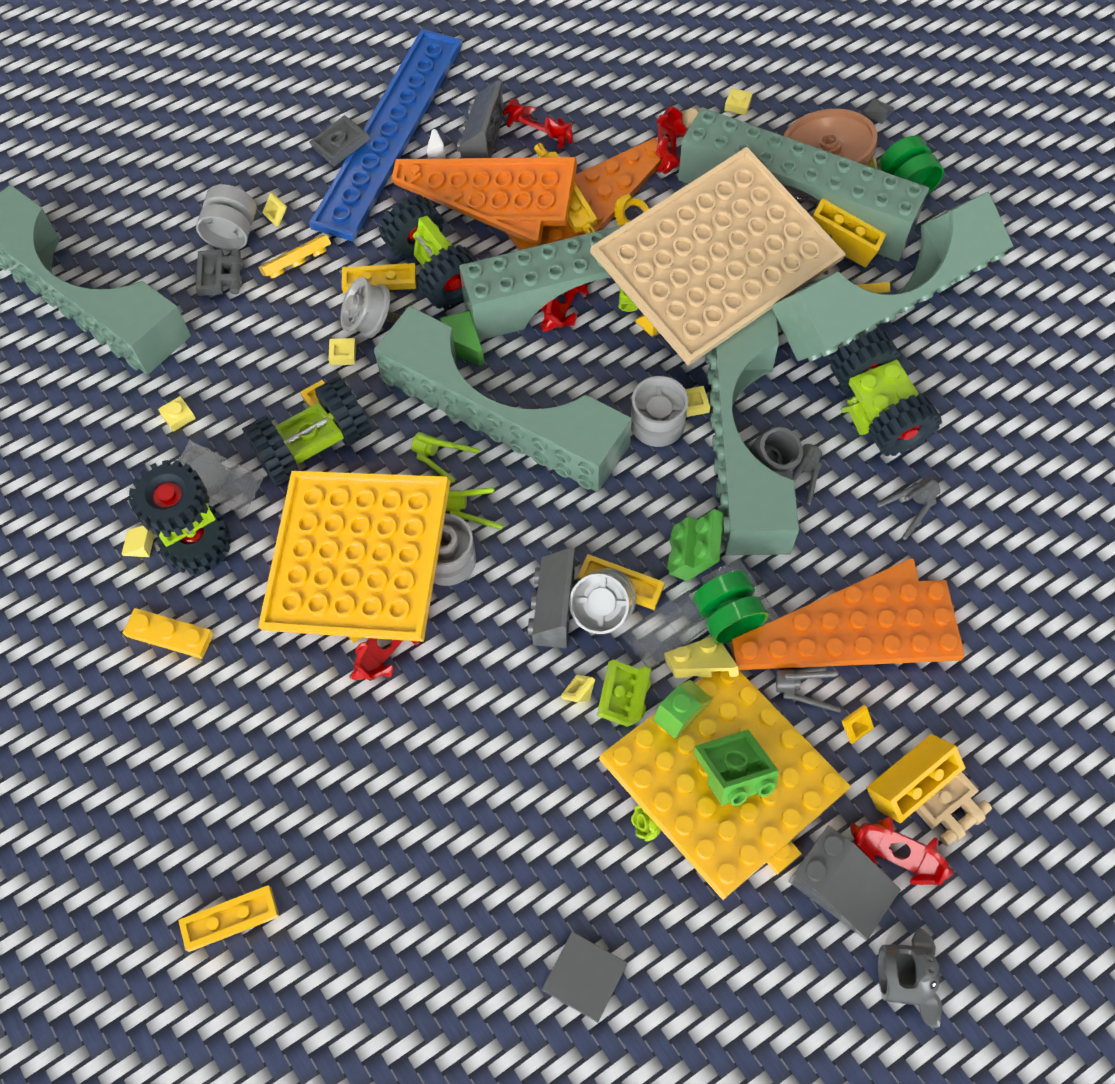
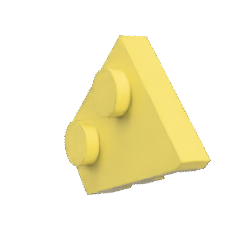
(700, 660)

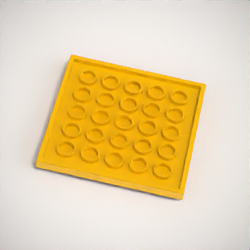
(356, 555)
(672, 786)

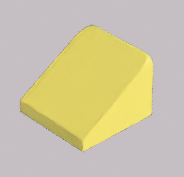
(138, 542)

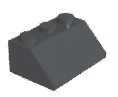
(483, 123)
(551, 601)

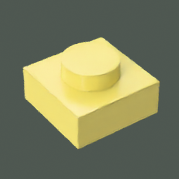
(738, 101)
(342, 351)
(697, 401)
(176, 413)

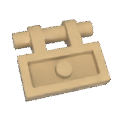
(949, 799)

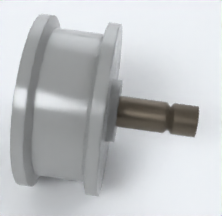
(366, 308)

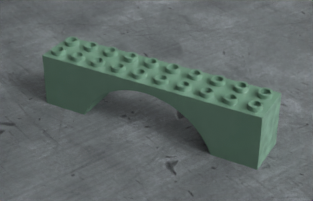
(863, 191)
(514, 286)
(837, 311)
(129, 318)
(574, 439)
(754, 500)

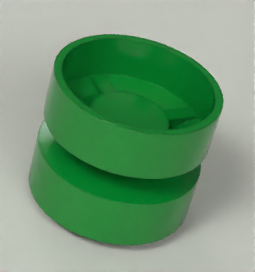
(913, 161)
(730, 606)

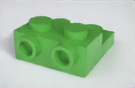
(695, 545)
(737, 768)

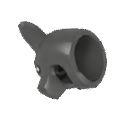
(778, 450)
(912, 976)

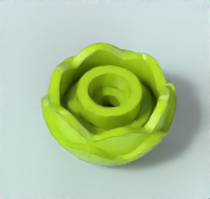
(645, 826)

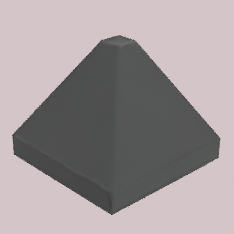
(878, 111)

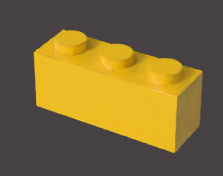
(851, 234)
(916, 777)

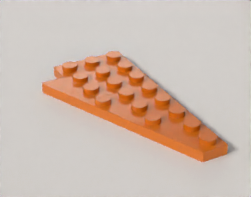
(604, 186)
(500, 192)
(867, 623)

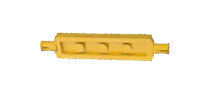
(580, 214)

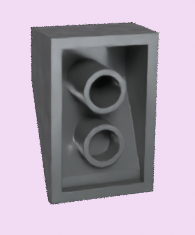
(845, 883)

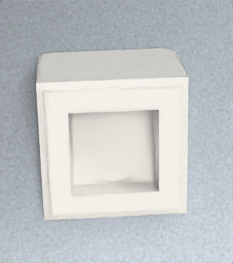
(435, 146)

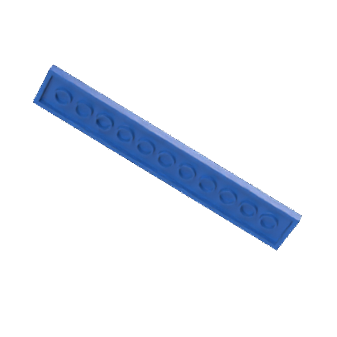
(390, 131)

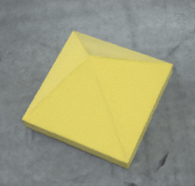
(274, 209)
(579, 689)

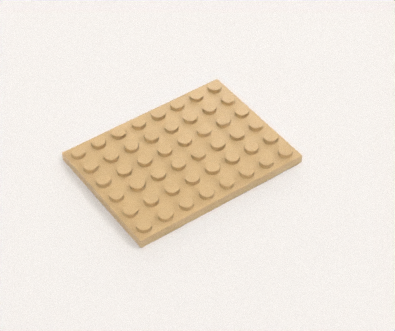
(717, 254)

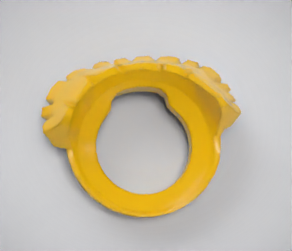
(625, 202)

